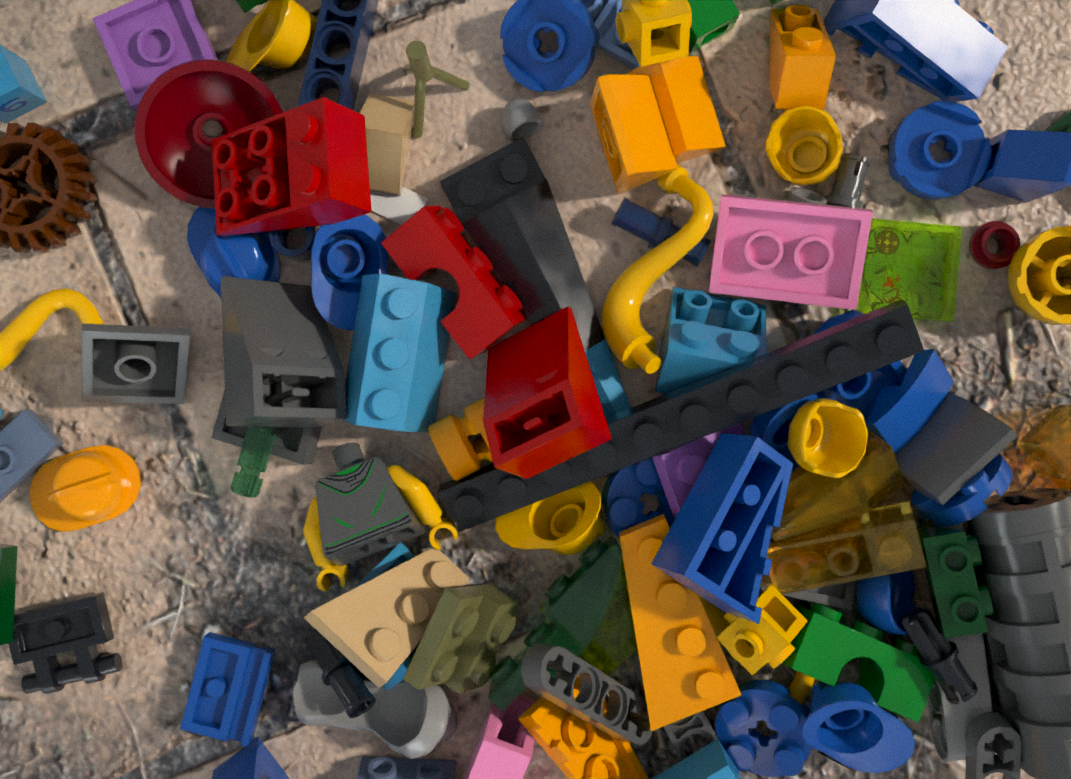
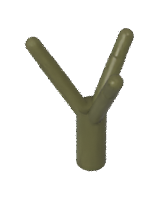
(424, 72)

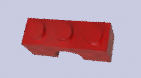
(484, 308)

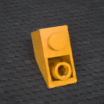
(799, 57)

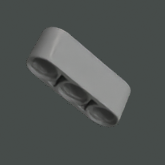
(951, 721)

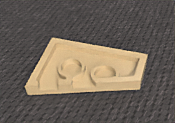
(388, 614)

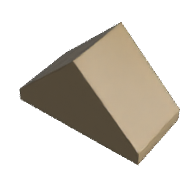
(388, 139)

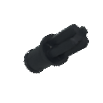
(939, 655)
(341, 676)

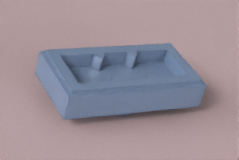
(23, 448)

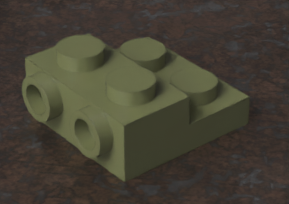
(463, 638)

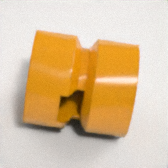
(455, 445)

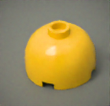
(1042, 276)

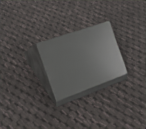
(134, 364)

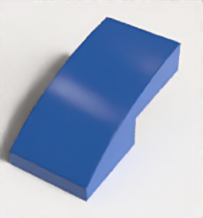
(907, 408)

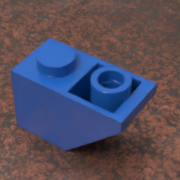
(1028, 164)

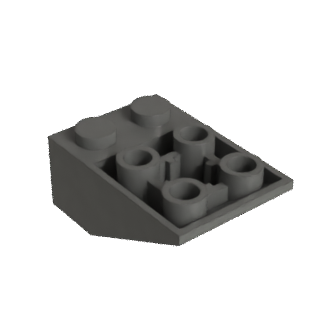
(278, 357)

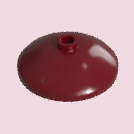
(173, 118)

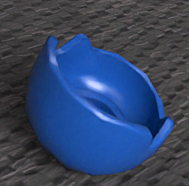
(886, 600)

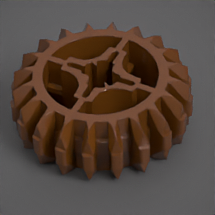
(45, 152)

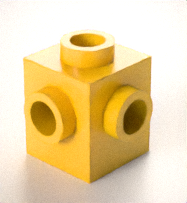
(655, 29)
(770, 639)

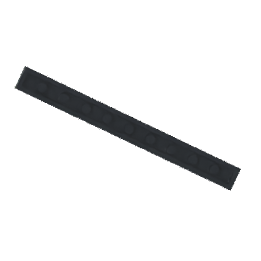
(699, 411)

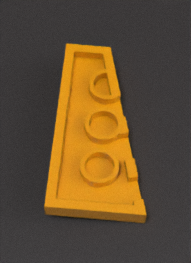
(674, 638)
(578, 746)

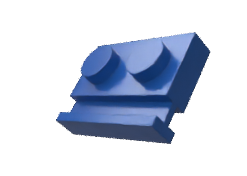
(227, 688)

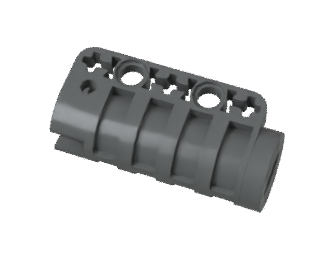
(1028, 638)

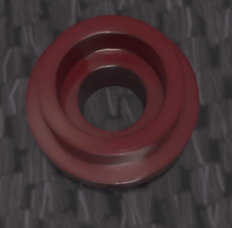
(1007, 240)

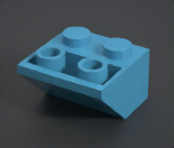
(707, 337)

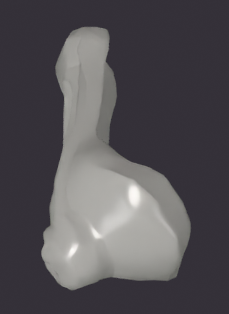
(403, 716)

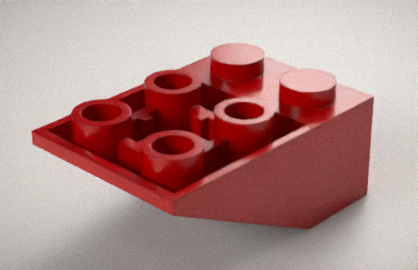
(292, 170)
(541, 398)

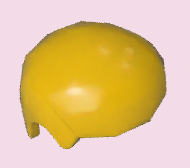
(804, 145)
(827, 437)

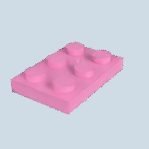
(790, 251)

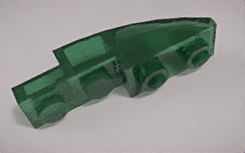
(576, 611)

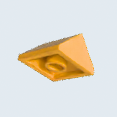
(685, 107)
(631, 130)

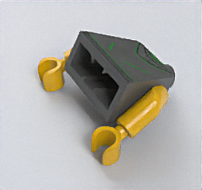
(365, 512)

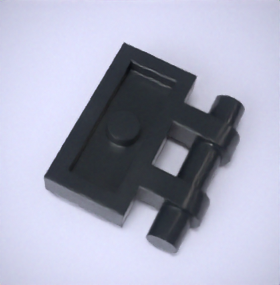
(59, 629)

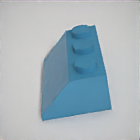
(397, 353)

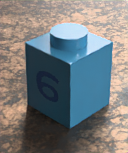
(17, 87)

